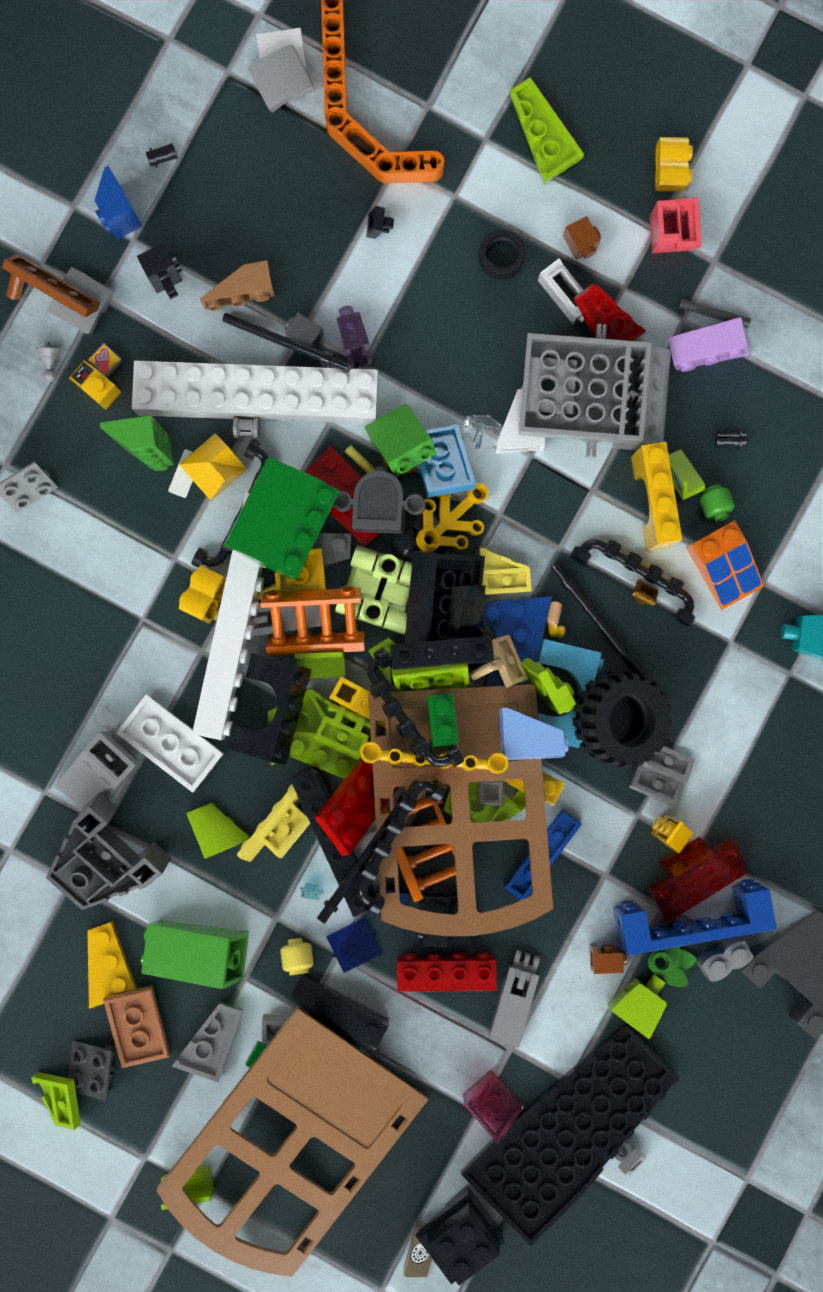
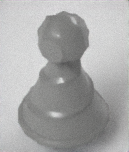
(48, 357)

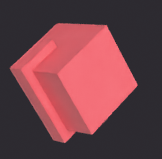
(675, 225)

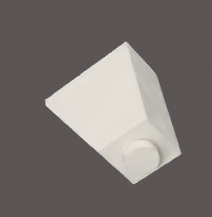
(509, 439)

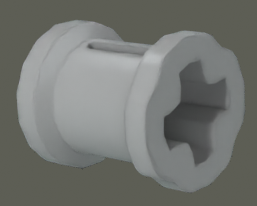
(246, 427)

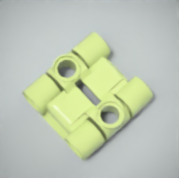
(367, 575)

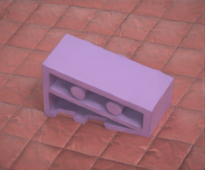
(709, 345)

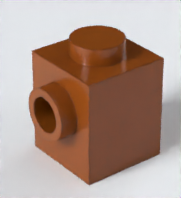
(582, 238)

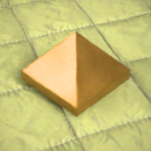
(645, 594)

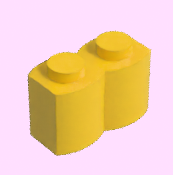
(672, 164)
(203, 595)

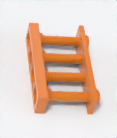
(313, 643)
(409, 862)

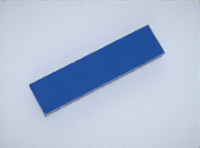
(559, 834)

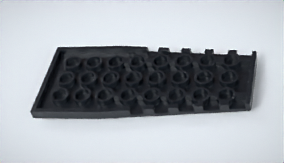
(569, 1134)

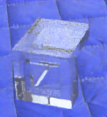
(481, 431)

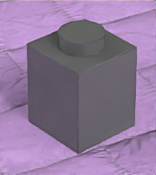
(303, 330)

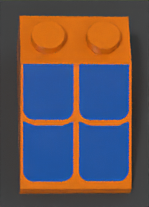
(726, 565)

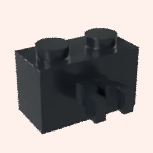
(161, 269)

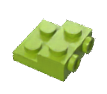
(549, 687)

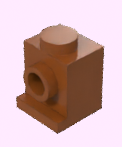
(607, 959)

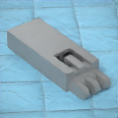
(288, 617)
(511, 1008)

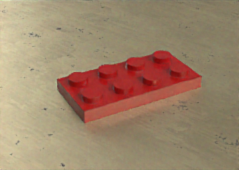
(339, 474)
(351, 809)

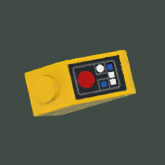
(95, 384)

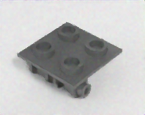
(92, 1069)

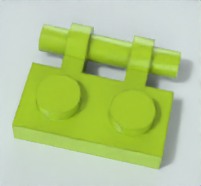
(341, 736)

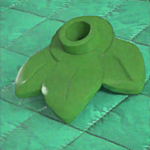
(675, 963)

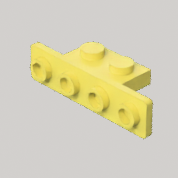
(278, 830)

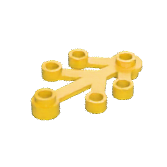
(449, 521)

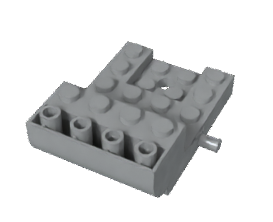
(600, 392)

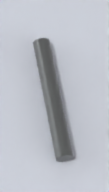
(712, 312)

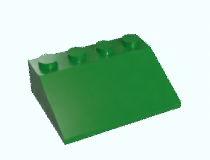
(281, 518)

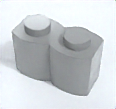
(728, 955)

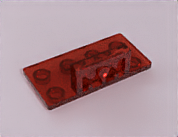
(696, 875)

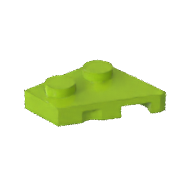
(59, 1099)

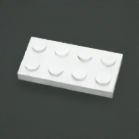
(169, 743)

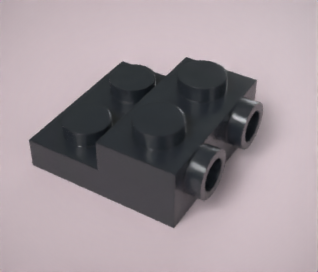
(447, 905)

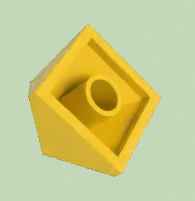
(213, 466)

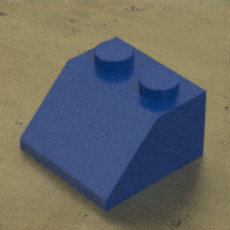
(114, 208)

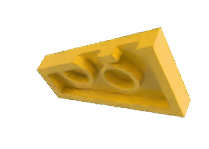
(106, 964)

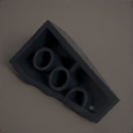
(341, 1014)

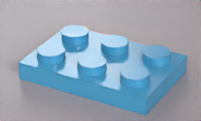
(450, 468)

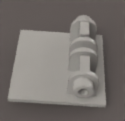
(26, 486)

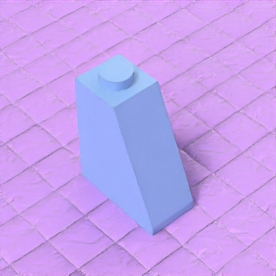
(529, 738)

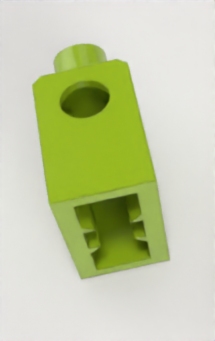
(640, 1004)

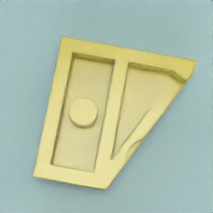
(504, 575)

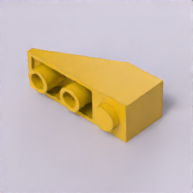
(352, 697)
(671, 832)

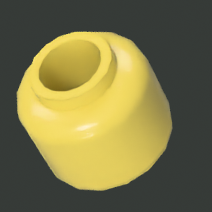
(297, 957)

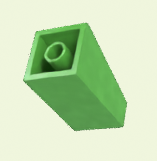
(195, 953)

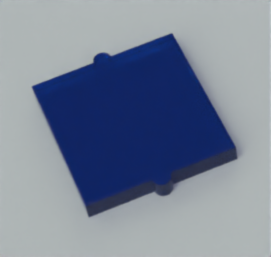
(354, 945)

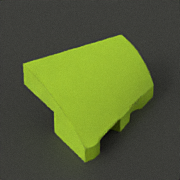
(215, 830)

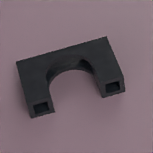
(275, 740)

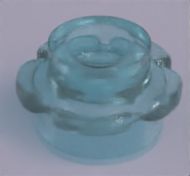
(311, 891)

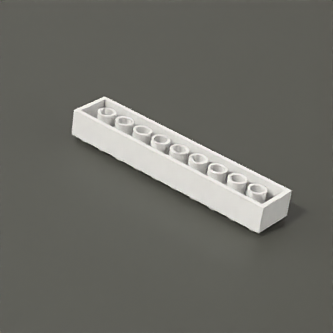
(254, 391)

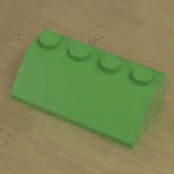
(142, 439)

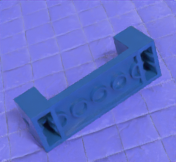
(753, 916)

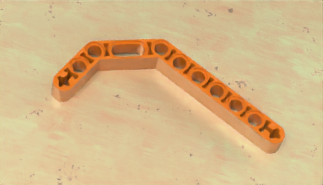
(349, 127)

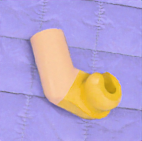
(553, 620)

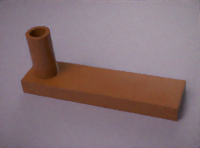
(24, 270)

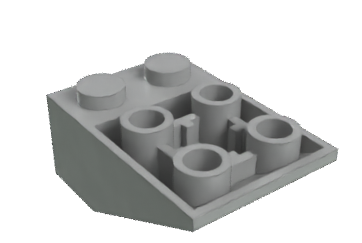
(99, 768)

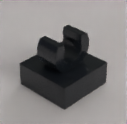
(378, 223)

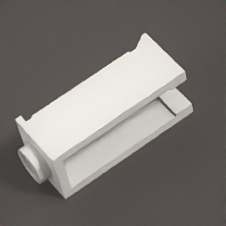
(556, 293)

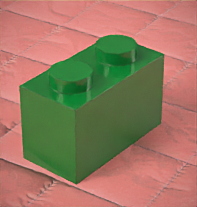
(441, 721)

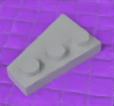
(335, 547)
(211, 1044)

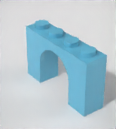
(582, 666)

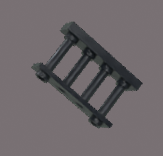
(469, 651)

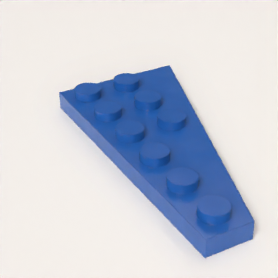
(523, 622)

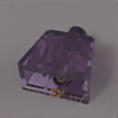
(354, 337)

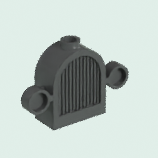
(379, 503)

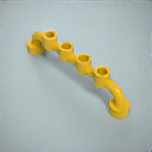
(371, 753)

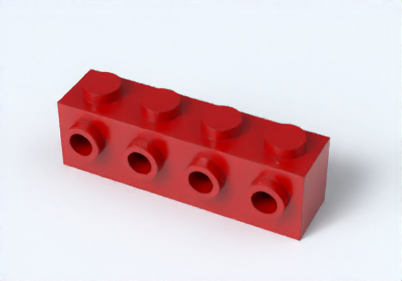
(446, 972)

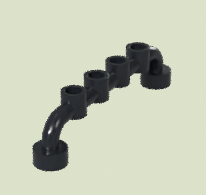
(200, 557)
(652, 575)
(406, 726)
(394, 825)

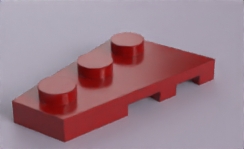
(600, 308)

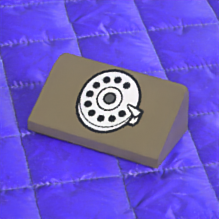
(417, 1259)

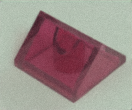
(492, 1105)

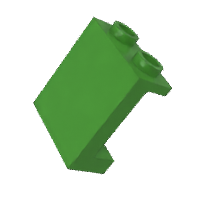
(401, 440)

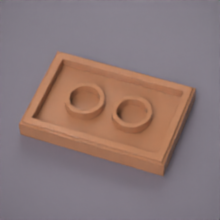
(137, 1026)

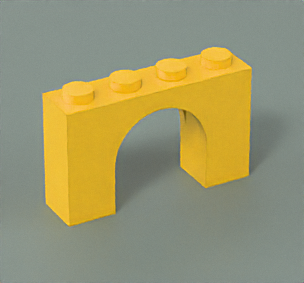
(653, 466)

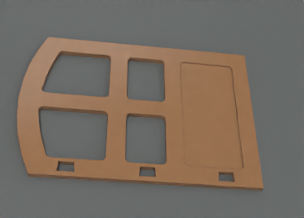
(477, 736)
(329, 1095)

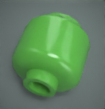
(717, 503)

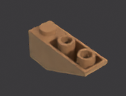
(245, 284)

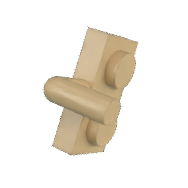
(506, 661)

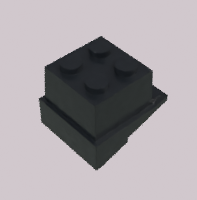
(461, 1237)

